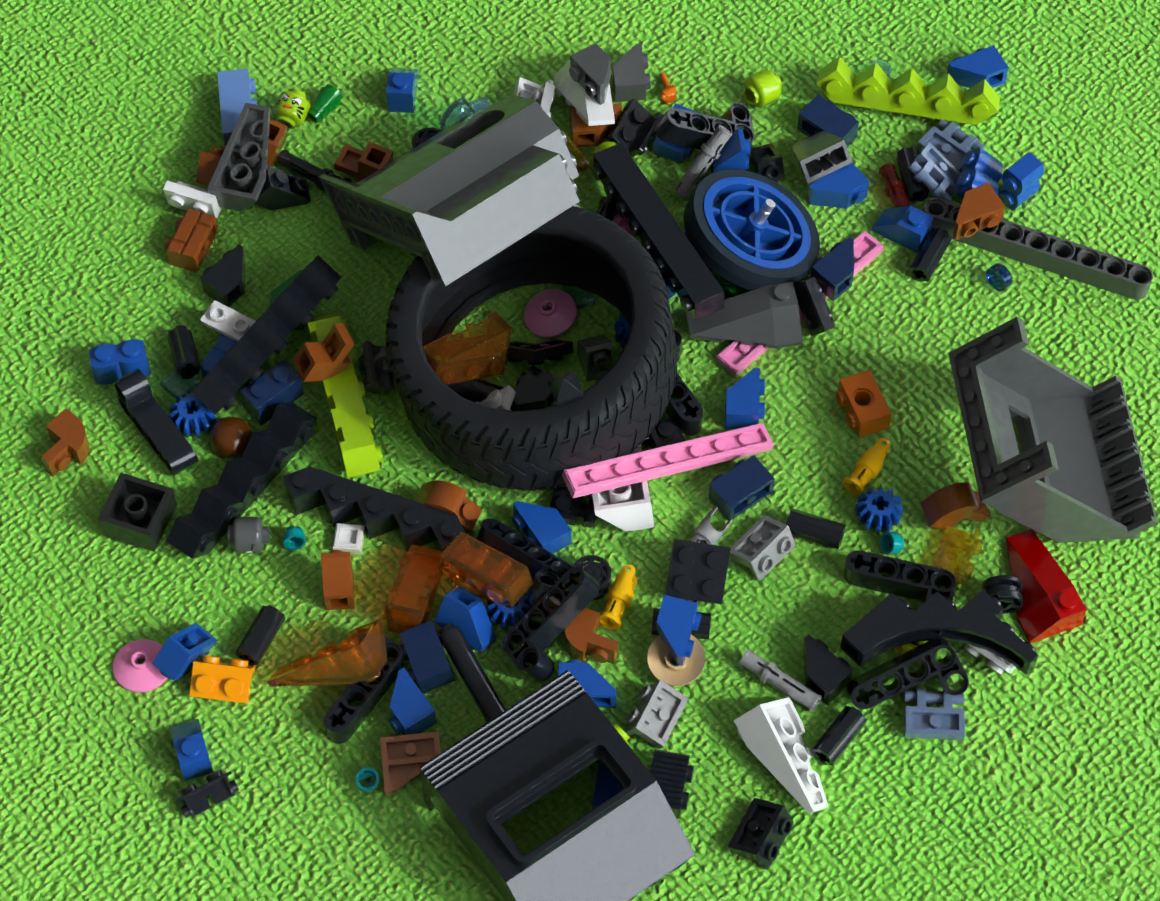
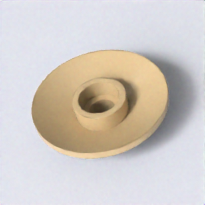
(661, 667)

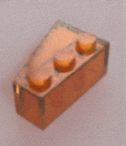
(471, 353)
(485, 571)
(413, 589)

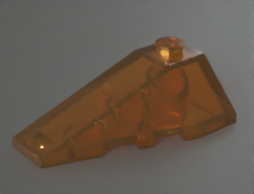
(349, 662)

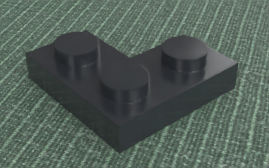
(538, 352)

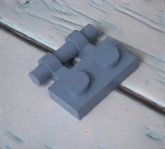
(947, 146)
(935, 172)
(934, 721)

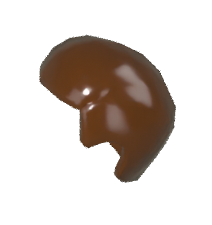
(229, 437)

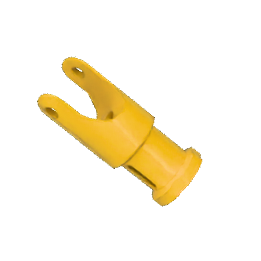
(866, 467)
(619, 598)

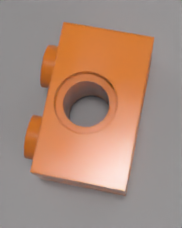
(863, 389)

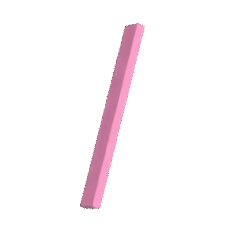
(738, 356)
(667, 460)

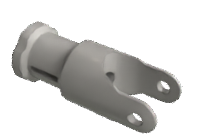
(706, 532)

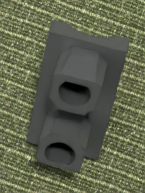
(377, 368)

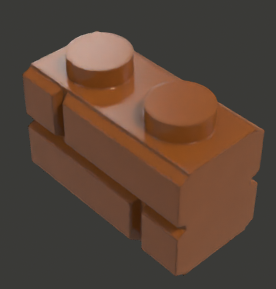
(191, 240)

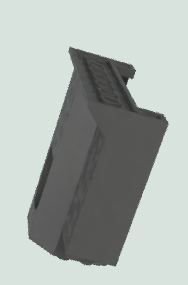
(464, 189)

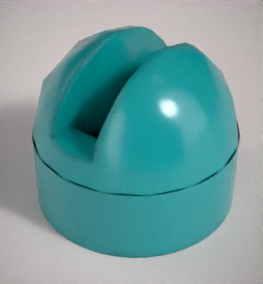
(298, 538)
(891, 543)
(364, 774)

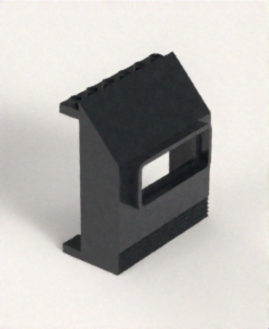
(526, 755)

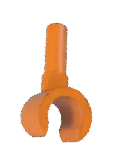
(668, 93)

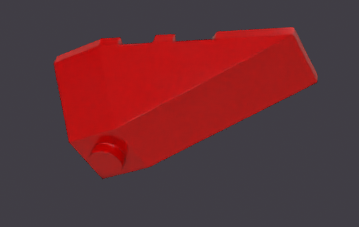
(1048, 594)

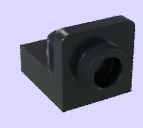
(768, 162)

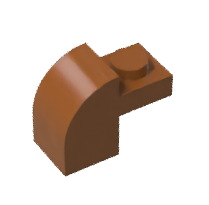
(362, 163)
(325, 359)
(69, 440)
(451, 499)
(953, 504)
(583, 640)

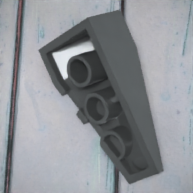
(244, 160)
(758, 316)

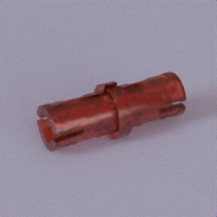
(894, 186)

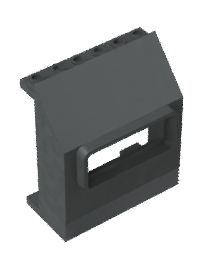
(1078, 442)

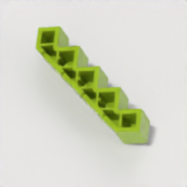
(908, 93)
(347, 408)

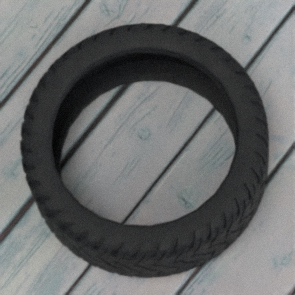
(537, 445)

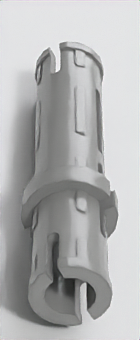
(709, 152)
(771, 674)

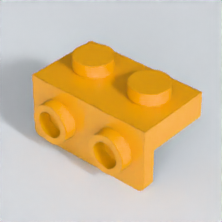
(221, 679)

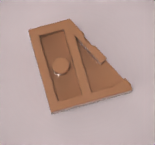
(403, 757)

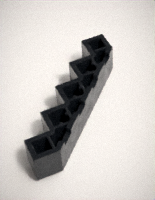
(267, 335)
(242, 481)
(376, 508)

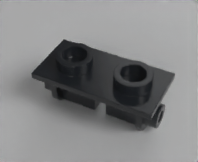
(217, 787)

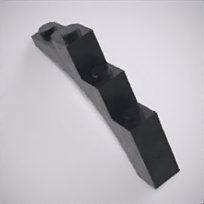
(975, 624)

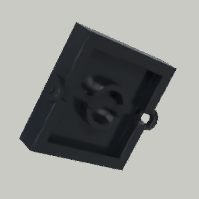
(697, 571)

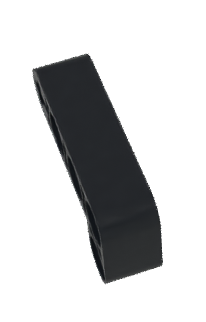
(694, 129)
(687, 409)
(153, 422)
(542, 565)
(900, 572)
(546, 620)
(904, 680)
(366, 693)

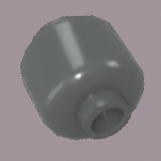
(248, 535)

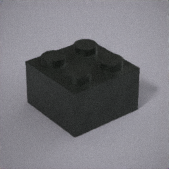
(137, 512)

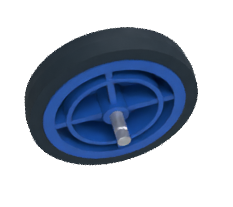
(751, 229)

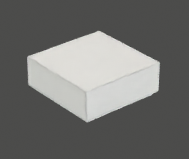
(349, 538)

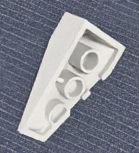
(586, 107)
(626, 506)
(775, 738)

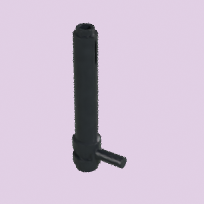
(471, 671)

